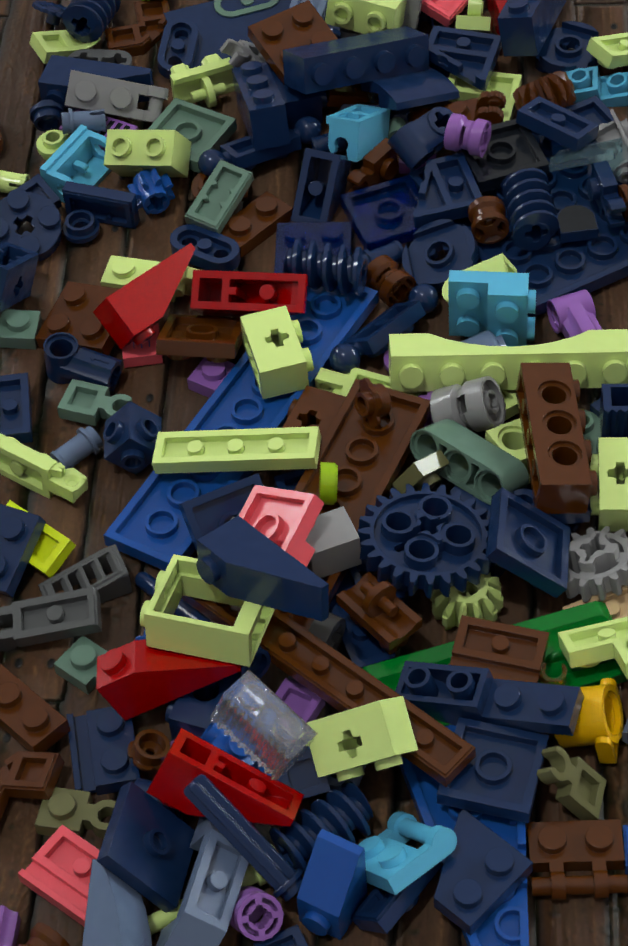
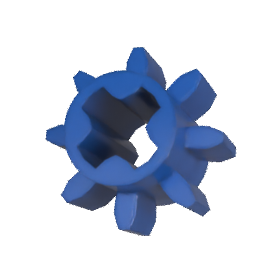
(152, 191)

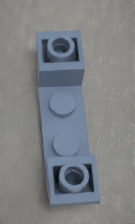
(209, 893)

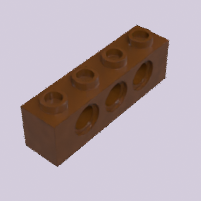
(554, 438)

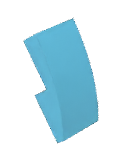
(609, 88)

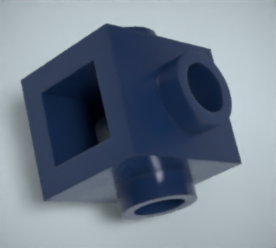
(131, 437)

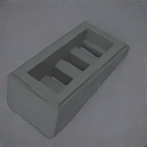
(94, 566)

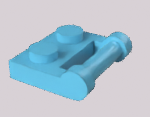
(394, 864)

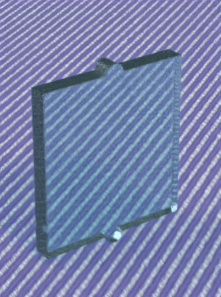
(586, 155)

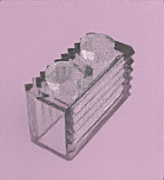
(262, 725)

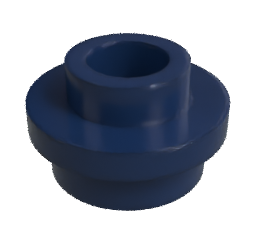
(46, 115)
(80, 226)

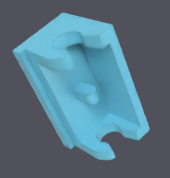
(361, 127)
(76, 161)

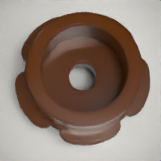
(151, 742)

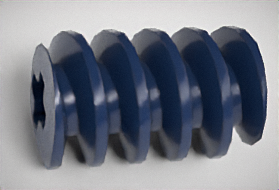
(89, 18)
(530, 208)
(328, 268)
(338, 814)

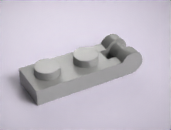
(114, 96)

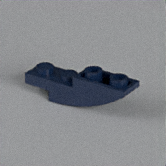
(474, 694)

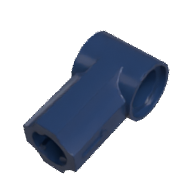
(69, 361)

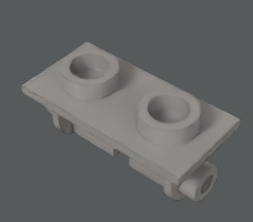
(611, 131)

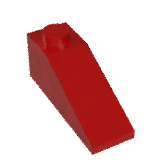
(247, 292)
(140, 304)
(146, 677)
(243, 785)

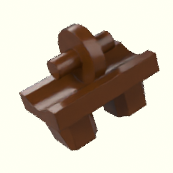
(380, 612)

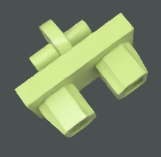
(204, 81)

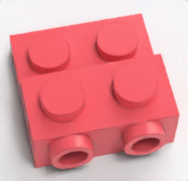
(284, 518)

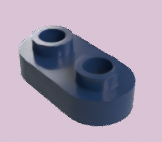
(177, 51)
(212, 249)

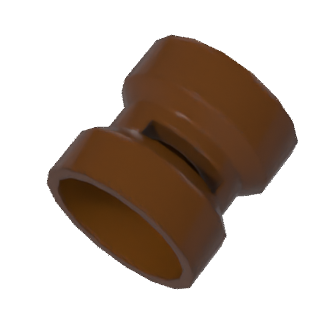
(389, 281)

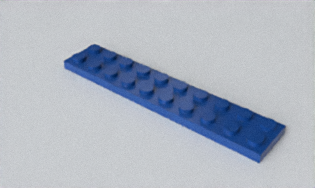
(152, 522)

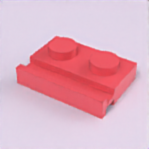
(62, 872)

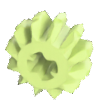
(478, 601)

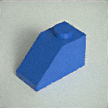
(332, 885)

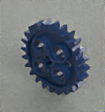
(425, 540)

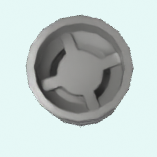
(474, 405)

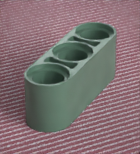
(474, 461)

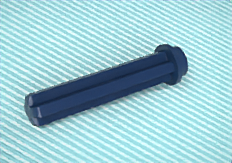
(244, 837)

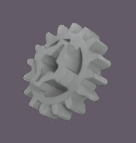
(597, 563)

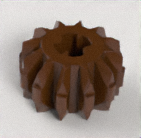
(552, 87)

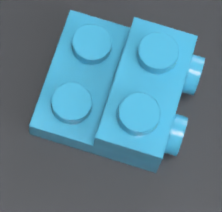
(492, 303)

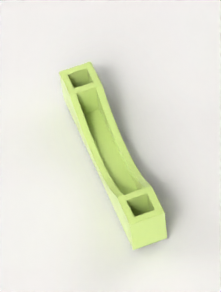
(431, 362)

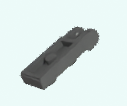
(50, 618)

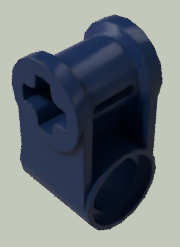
(421, 138)

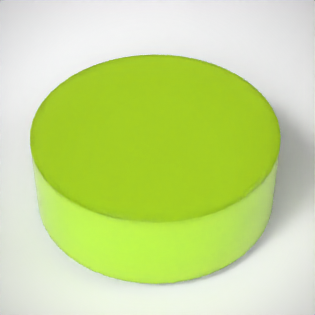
(328, 482)

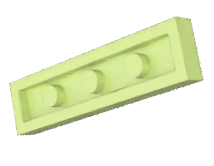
(237, 450)

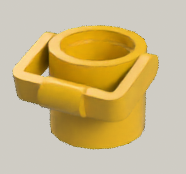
(599, 721)

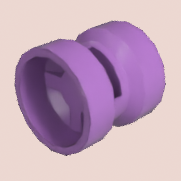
(467, 135)
(248, 912)

